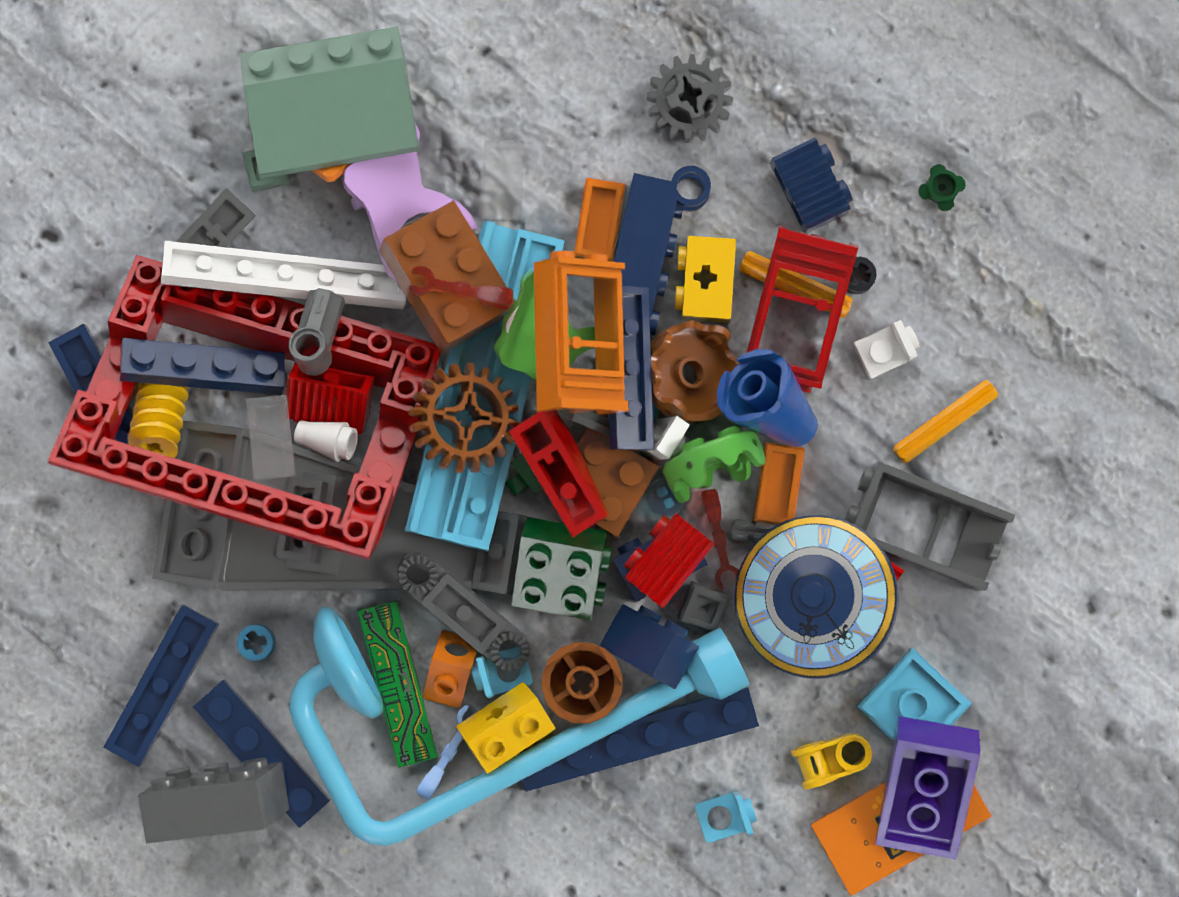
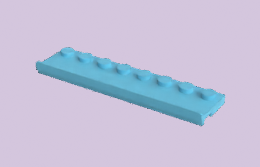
(466, 504)

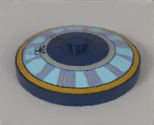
(816, 597)

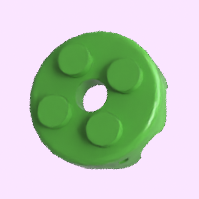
(699, 460)

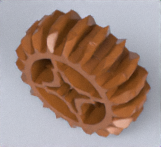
(465, 401)

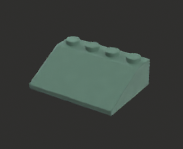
(329, 102)

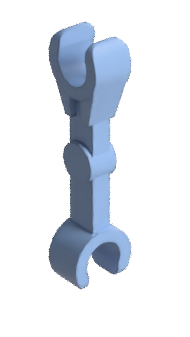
(433, 778)

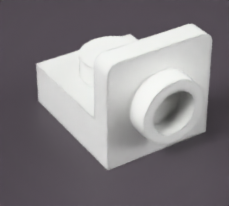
(887, 349)
(667, 437)

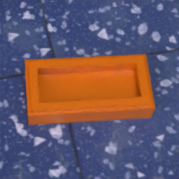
(599, 218)
(778, 483)

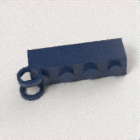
(647, 227)

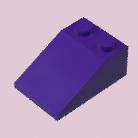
(928, 787)

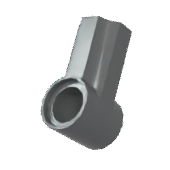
(318, 329)

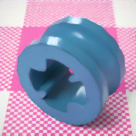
(251, 654)

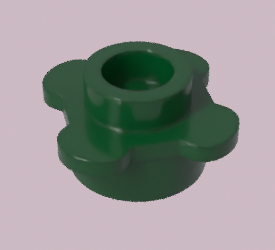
(953, 185)

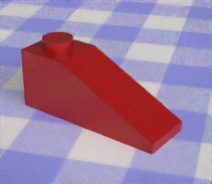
(560, 470)

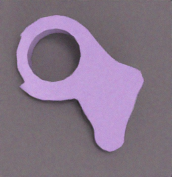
(393, 194)

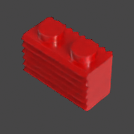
(330, 397)
(668, 559)

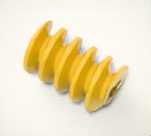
(158, 418)

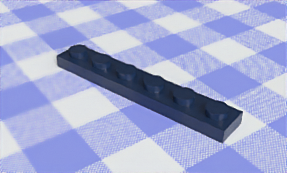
(652, 736)

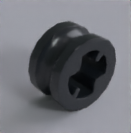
(862, 286)

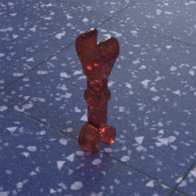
(494, 296)
(712, 509)

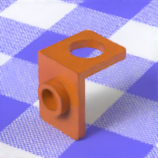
(449, 673)

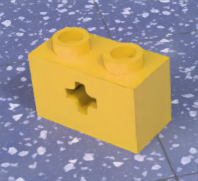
(717, 258)
(505, 727)

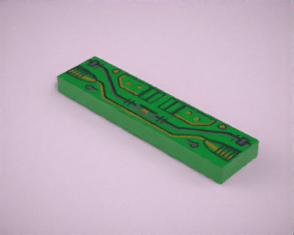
(398, 684)

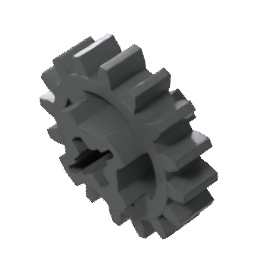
(706, 94)

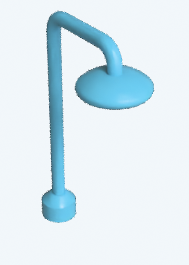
(712, 672)

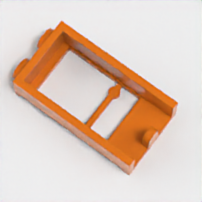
(572, 387)

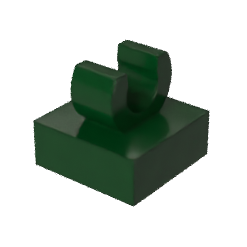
(524, 478)

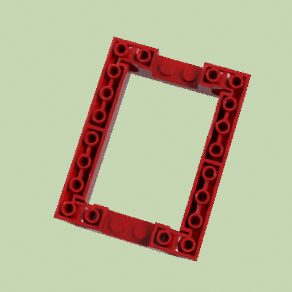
(261, 324)

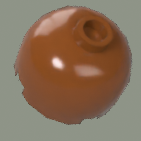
(582, 682)

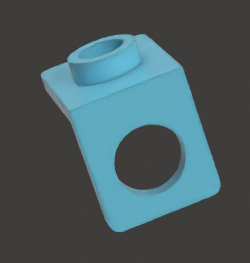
(487, 678)
(741, 816)

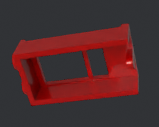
(814, 257)

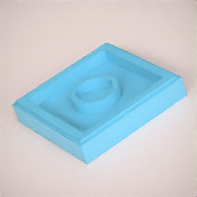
(912, 691)

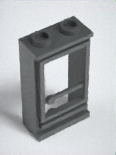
(977, 543)

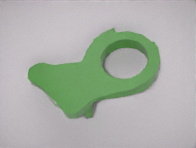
(517, 340)

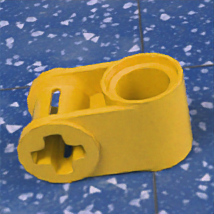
(829, 759)

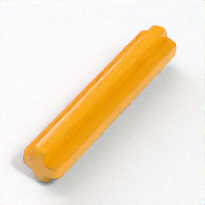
(791, 281)
(945, 421)

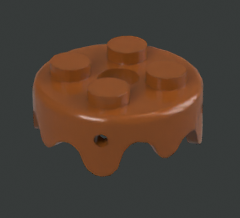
(707, 352)

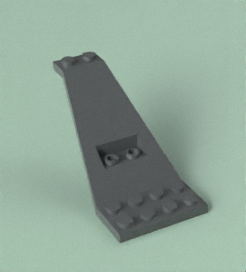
(236, 556)

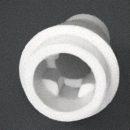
(330, 439)

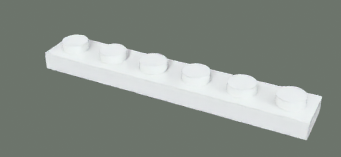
(278, 274)

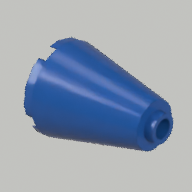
(767, 399)

